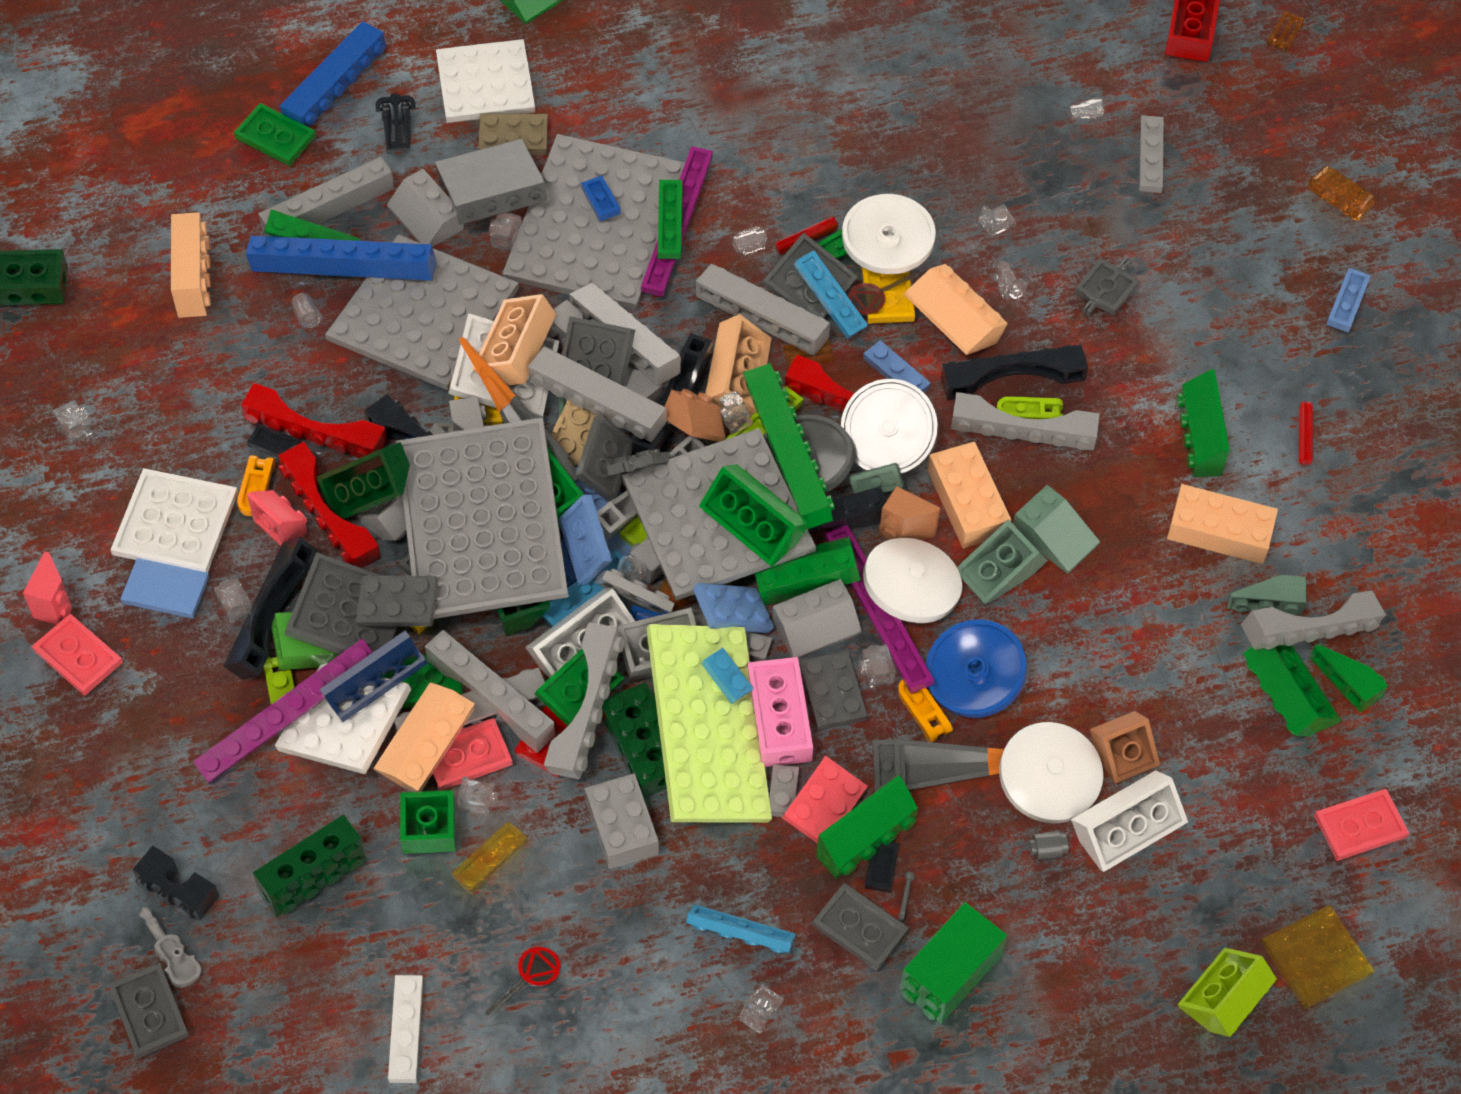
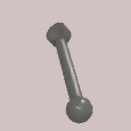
(909, 876)

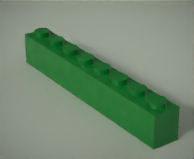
(787, 445)

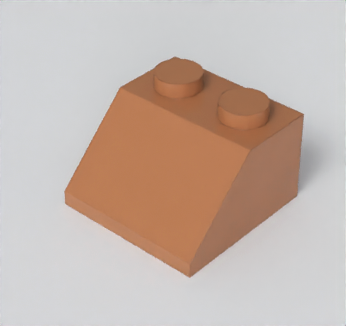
(695, 415)
(908, 517)
(1125, 746)

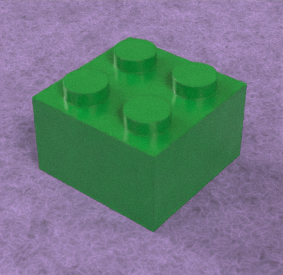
(427, 822)

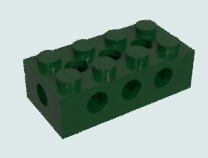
(33, 277)
(635, 732)
(307, 859)

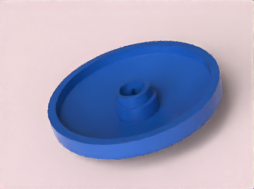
(976, 668)

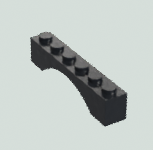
(694, 361)
(1060, 364)
(396, 421)
(856, 510)
(253, 640)

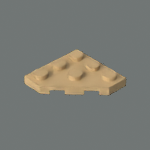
(572, 430)

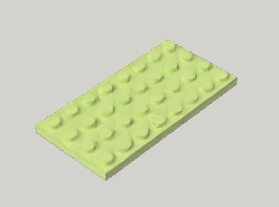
(706, 740)

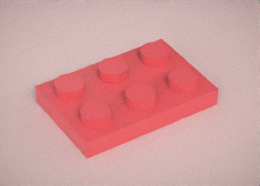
(77, 654)
(472, 755)
(824, 799)
(1361, 824)

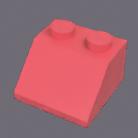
(276, 516)
(46, 593)

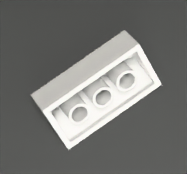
(565, 638)
(1130, 820)

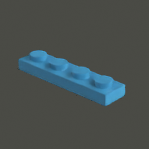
(830, 294)
(577, 595)
(747, 930)

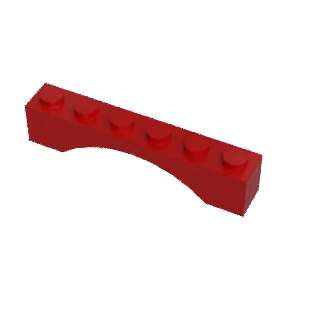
(810, 381)
(355, 438)
(353, 541)

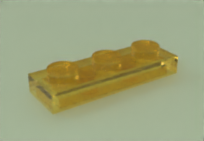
(489, 857)

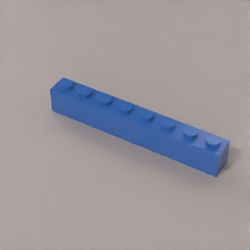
(341, 257)

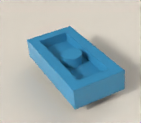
(727, 675)

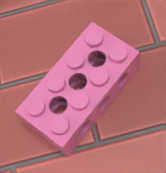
(780, 712)

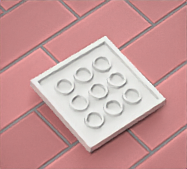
(485, 80)
(468, 384)
(174, 520)
(349, 744)

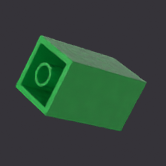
(952, 963)

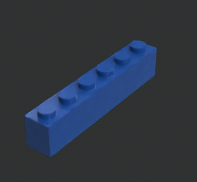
(334, 74)

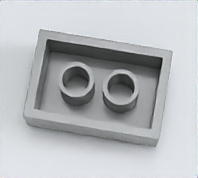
(621, 821)

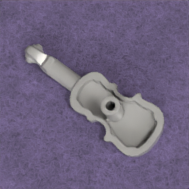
(181, 968)

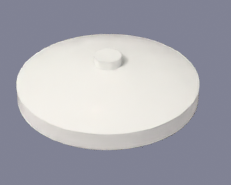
(888, 234)
(912, 580)
(1050, 772)

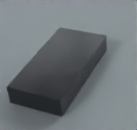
(271, 441)
(882, 868)

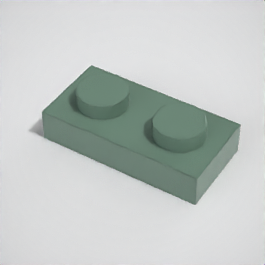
(885, 476)

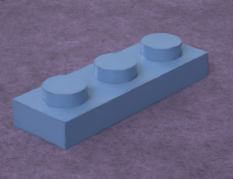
(1348, 300)
(893, 366)

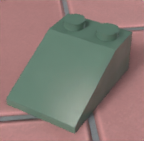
(1056, 529)
(1000, 563)

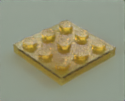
(1317, 957)

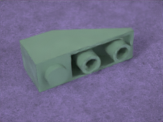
(1281, 592)

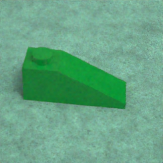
(1353, 679)

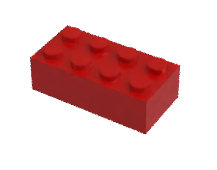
(1192, 29)

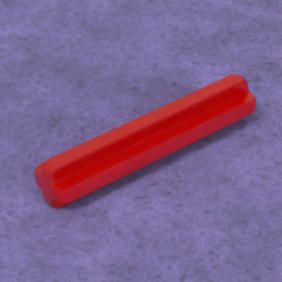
(814, 232)
(1305, 433)

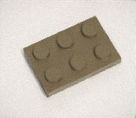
(504, 128)

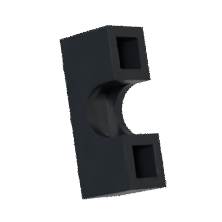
(191, 897)

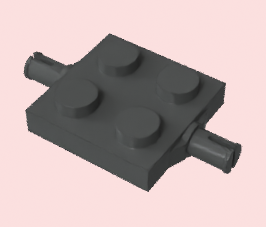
(1106, 286)
(640, 460)

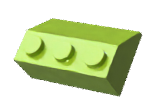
(1228, 991)

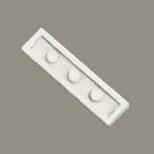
(405, 1029)

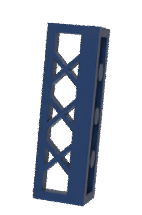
(370, 673)

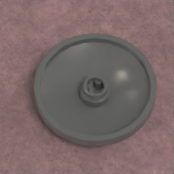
(829, 447)

